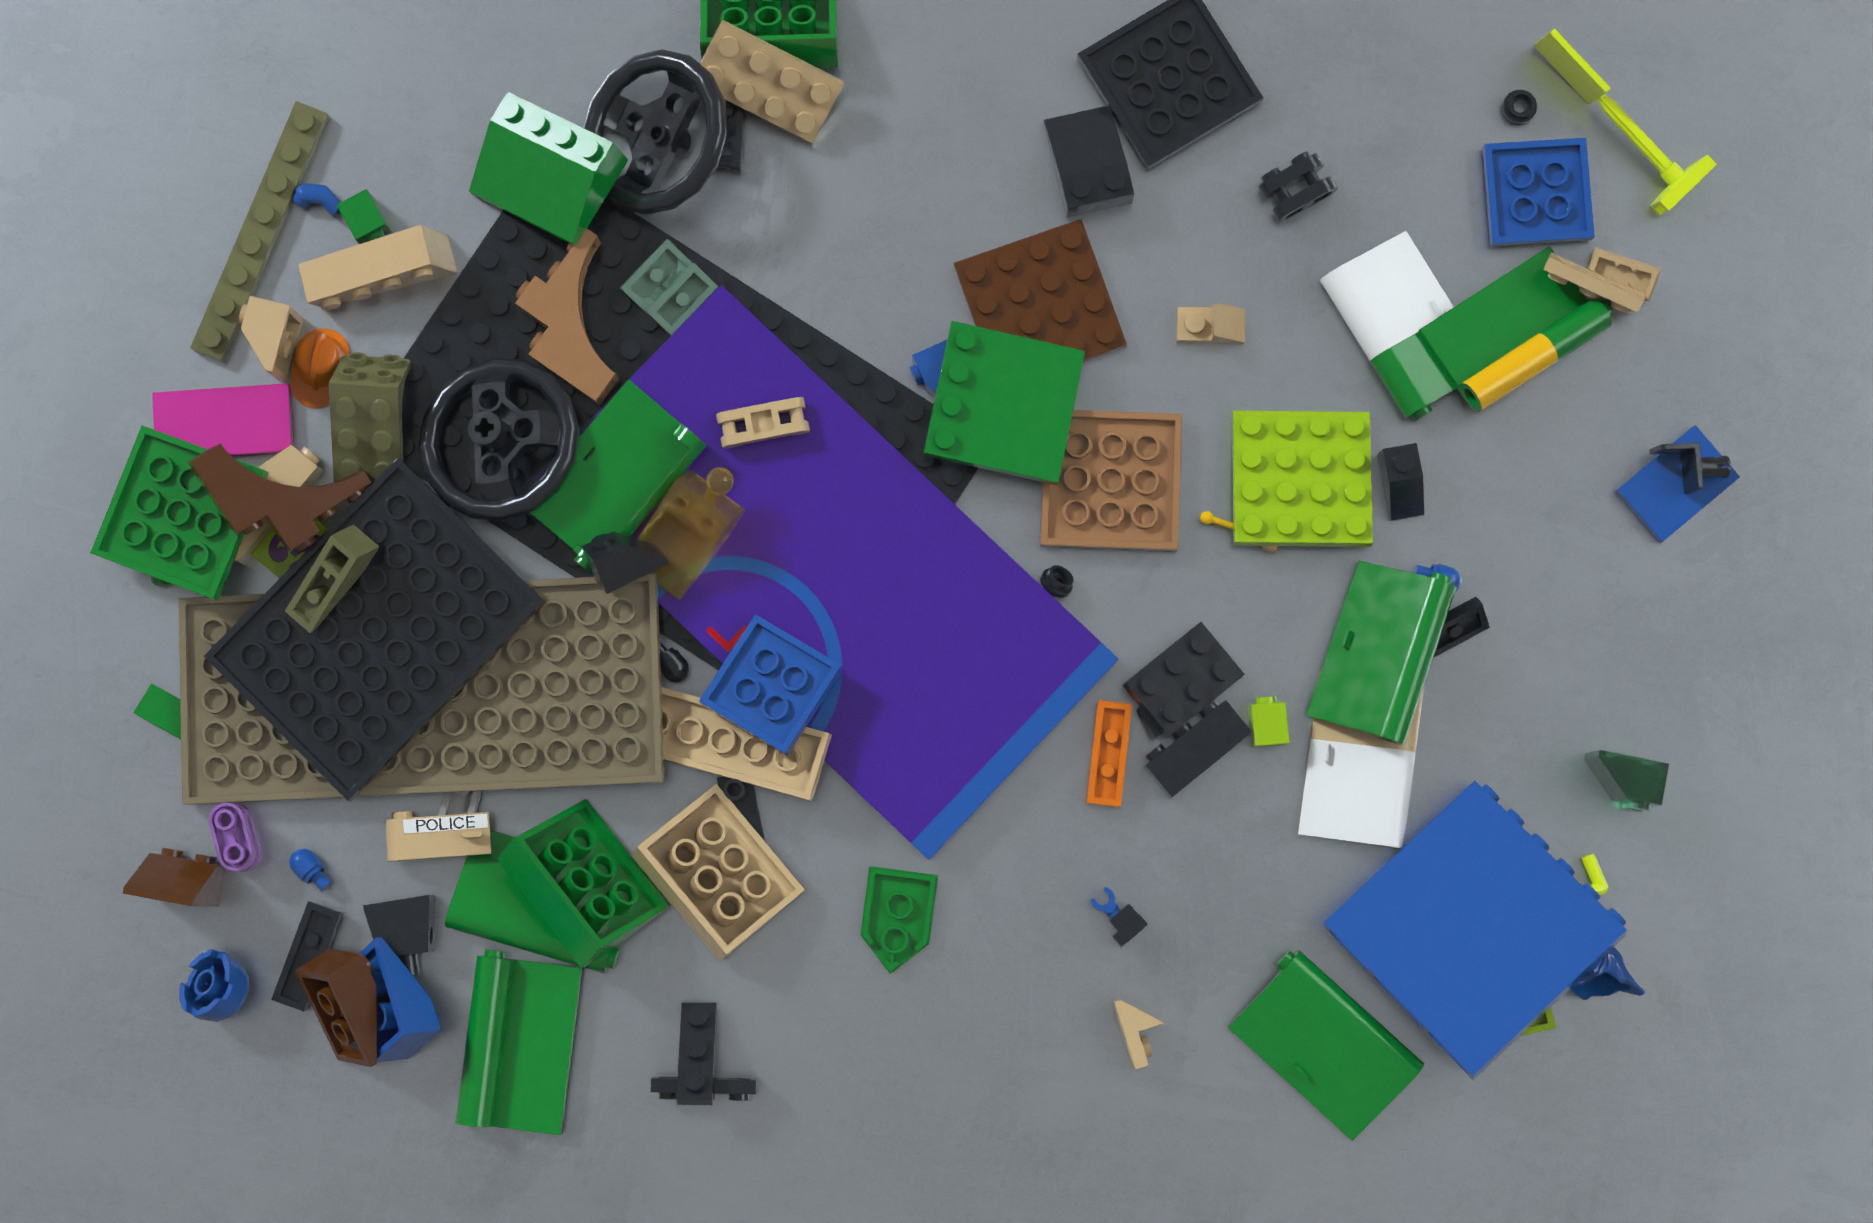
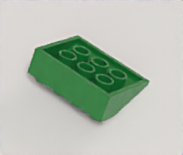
(795, 26)
(545, 168)
(582, 882)

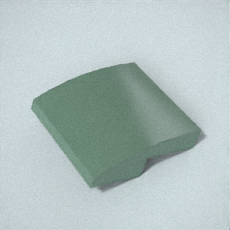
(668, 287)

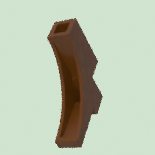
(290, 510)

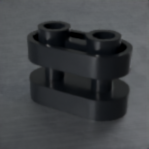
(1303, 168)

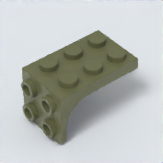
(366, 414)

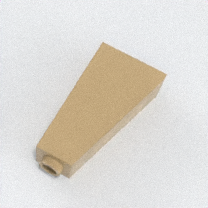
(287, 468)

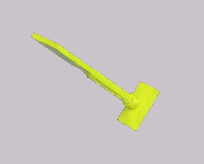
(1593, 88)

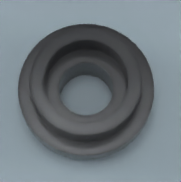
(1526, 99)
(1057, 581)

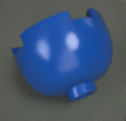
(214, 987)

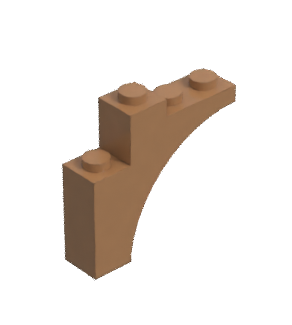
(558, 307)

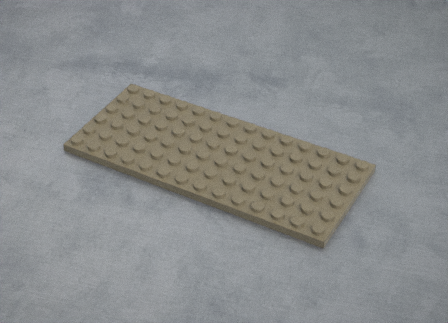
(553, 708)

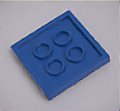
(1538, 192)
(771, 685)

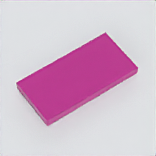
(240, 418)

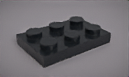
(1183, 680)

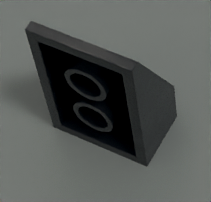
(1089, 161)

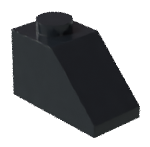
(1402, 481)
(621, 559)

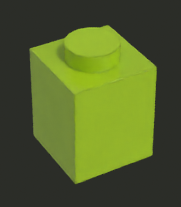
(1268, 722)

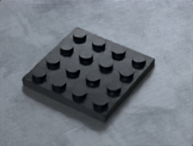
(1169, 78)

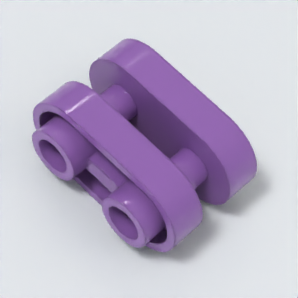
(235, 837)

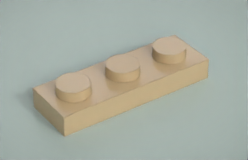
(1593, 284)

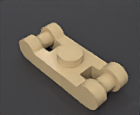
(762, 422)

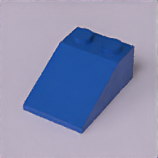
(403, 1007)

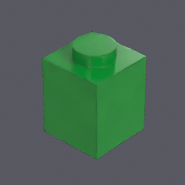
(364, 217)

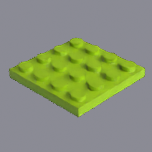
(1302, 478)

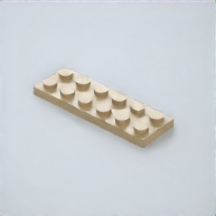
(715, 745)

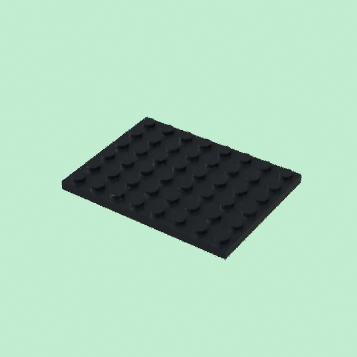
(394, 643)

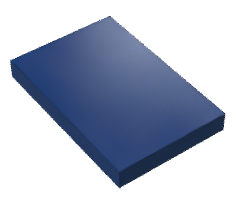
(1658, 490)

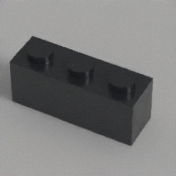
(1196, 747)

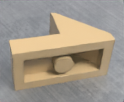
(1211, 324)
(1131, 1022)

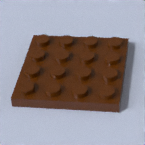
(1044, 291)

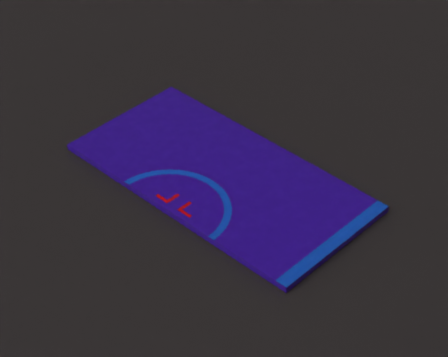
(852, 550)

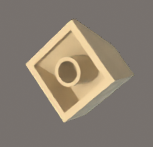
(272, 333)

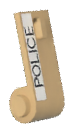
(436, 836)

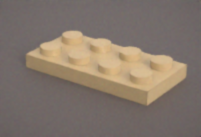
(770, 81)

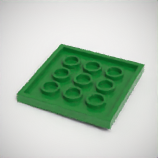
(1004, 403)
(166, 520)

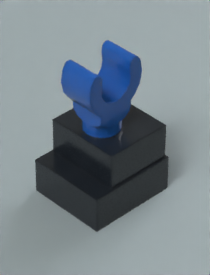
(1125, 921)

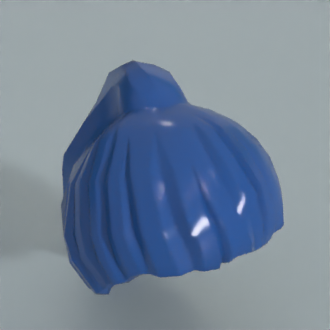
(1607, 978)

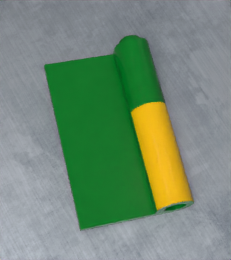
(1513, 331)

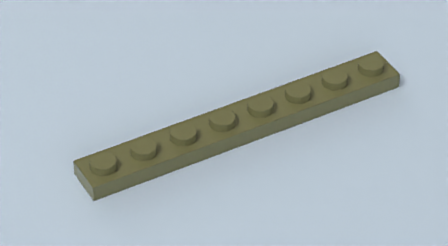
(260, 231)

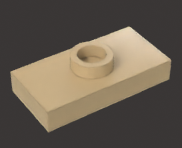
(1626, 271)

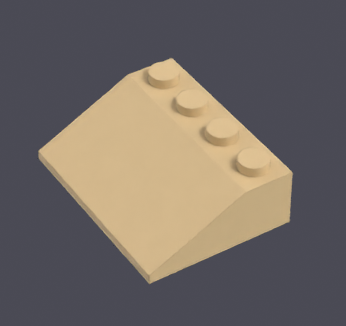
(717, 872)

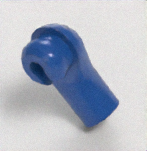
(317, 193)

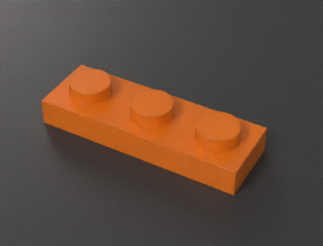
(1109, 753)

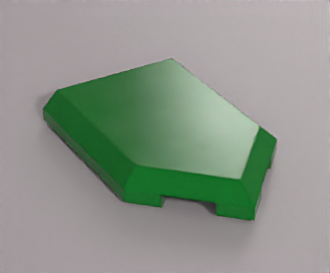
(898, 914)

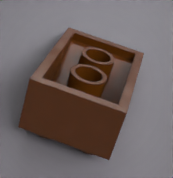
(178, 879)
(344, 1002)

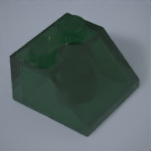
(1629, 779)

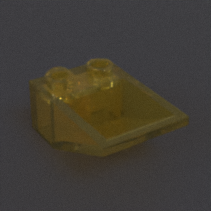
(692, 526)

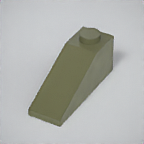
(331, 576)

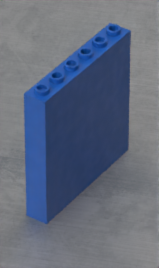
(1476, 928)

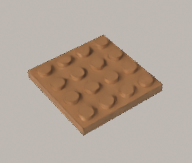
(1116, 483)

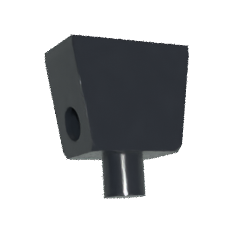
(405, 927)

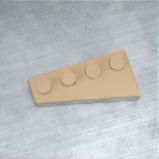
(377, 267)

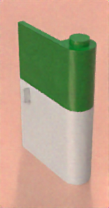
(1385, 303)

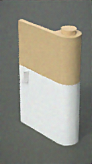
(1358, 785)

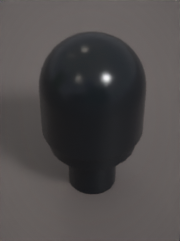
(673, 664)

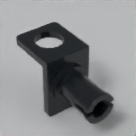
(1693, 465)

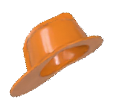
(315, 364)

